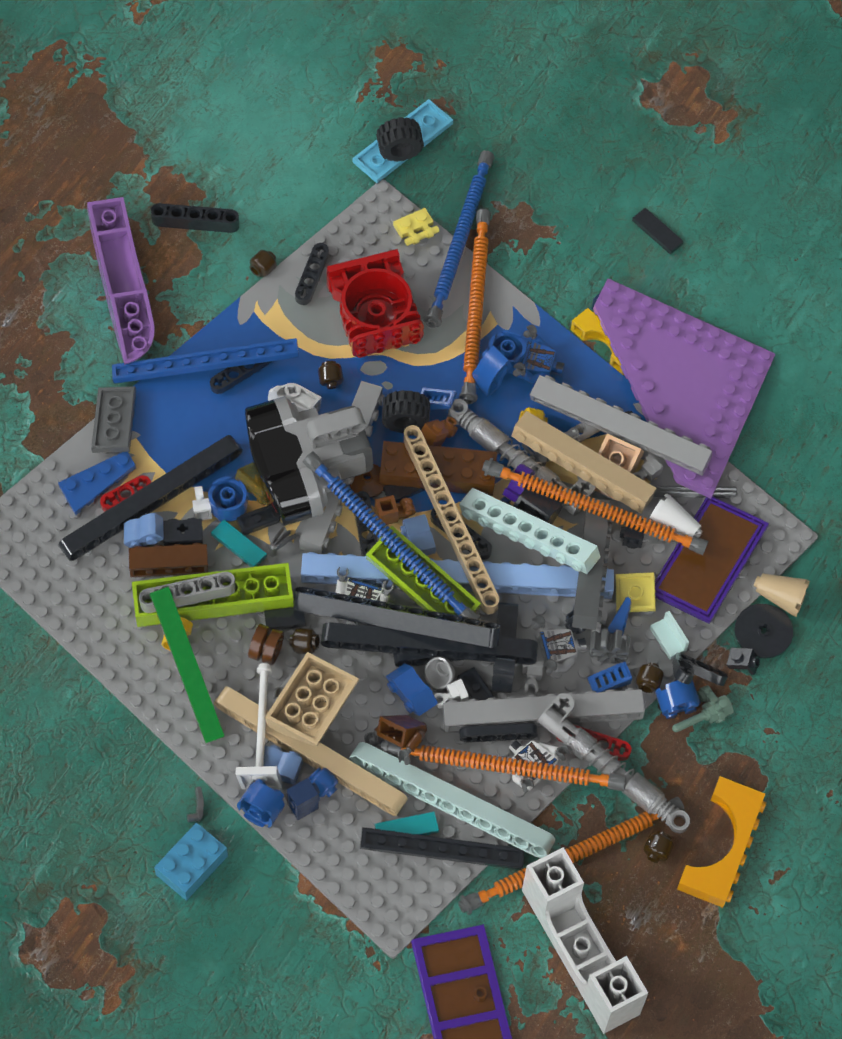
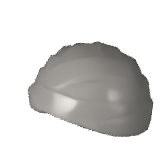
(439, 672)

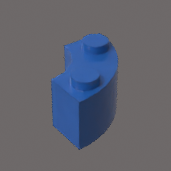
(491, 371)
(411, 690)

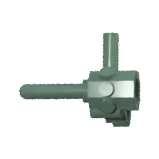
(713, 710)

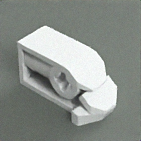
(297, 394)

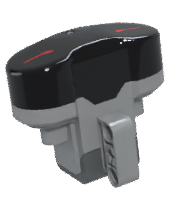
(282, 440)

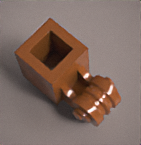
(437, 431)
(391, 511)

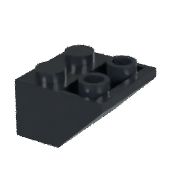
(539, 505)

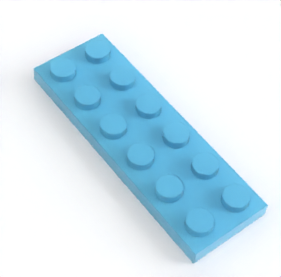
(432, 124)

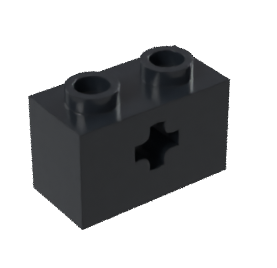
(173, 531)

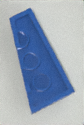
(88, 484)

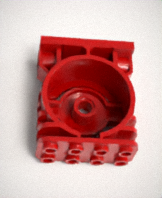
(379, 287)

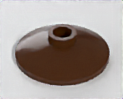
(371, 485)

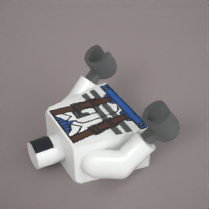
(361, 589)
(538, 753)

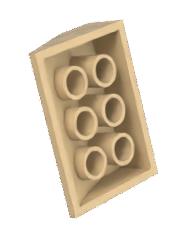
(310, 700)

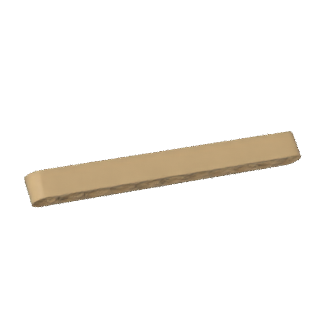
(451, 527)
(347, 772)

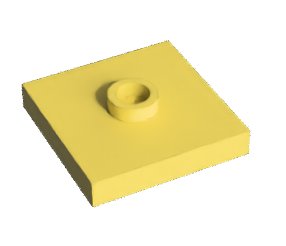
(639, 588)

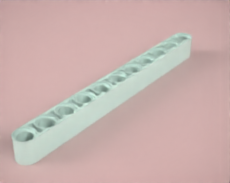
(453, 800)

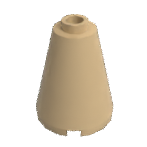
(783, 591)

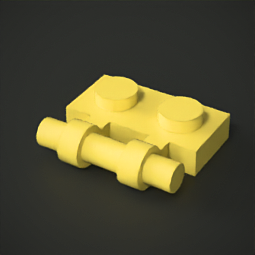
(414, 223)

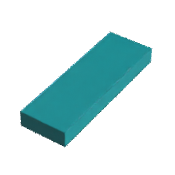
(238, 544)
(418, 824)

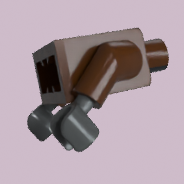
(401, 731)

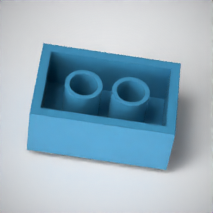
(191, 861)

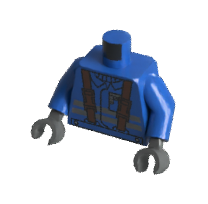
(538, 358)

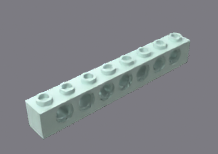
(530, 531)

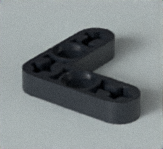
(686, 667)

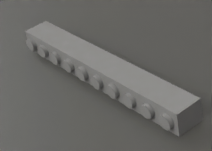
(621, 425)
(318, 528)
(588, 708)

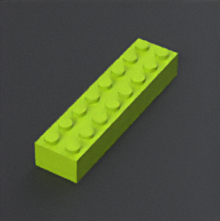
(255, 591)

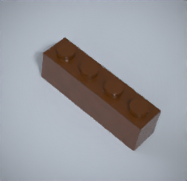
(168, 560)

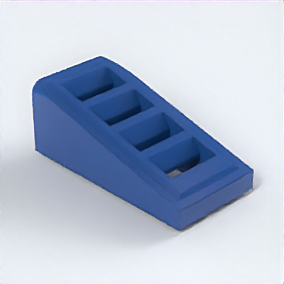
(438, 394)
(620, 619)
(620, 682)

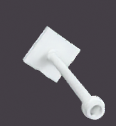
(268, 774)

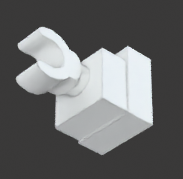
(201, 506)
(456, 691)

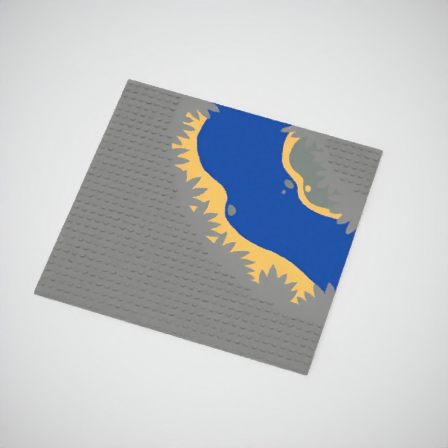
(91, 600)

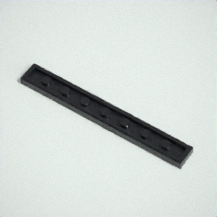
(441, 848)

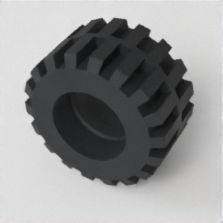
(399, 139)
(405, 409)

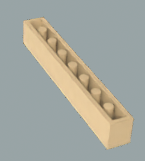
(583, 462)

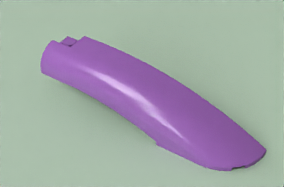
(121, 277)

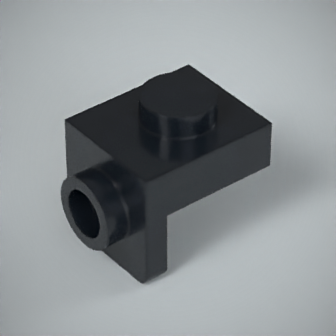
(743, 659)

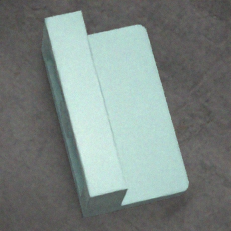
(670, 636)

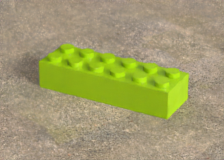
(409, 583)

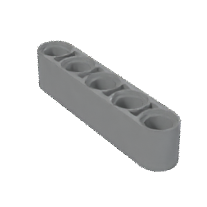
(196, 586)

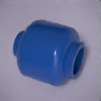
(325, 781)

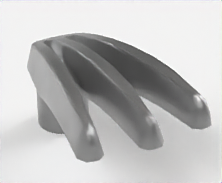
(538, 457)
(279, 543)
(199, 808)

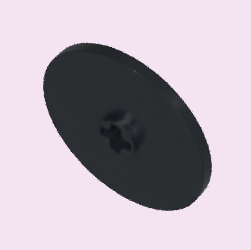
(777, 635)

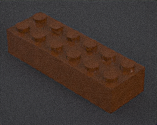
(458, 467)

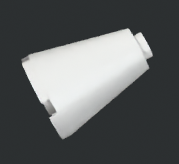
(674, 515)

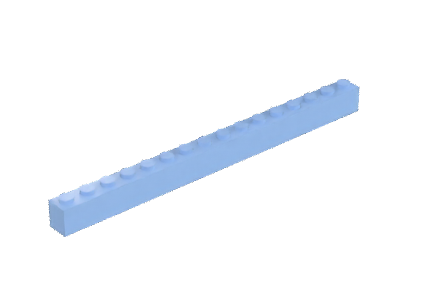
(505, 577)

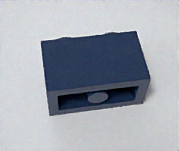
(303, 798)

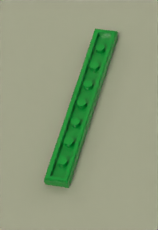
(187, 665)

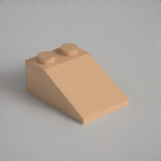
(620, 453)

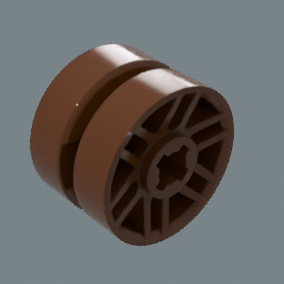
(266, 644)

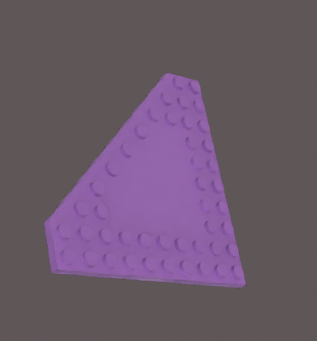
(684, 374)

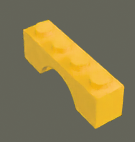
(588, 327)

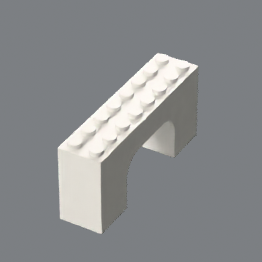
(606, 985)

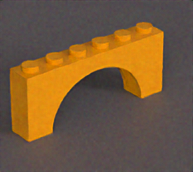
(715, 881)

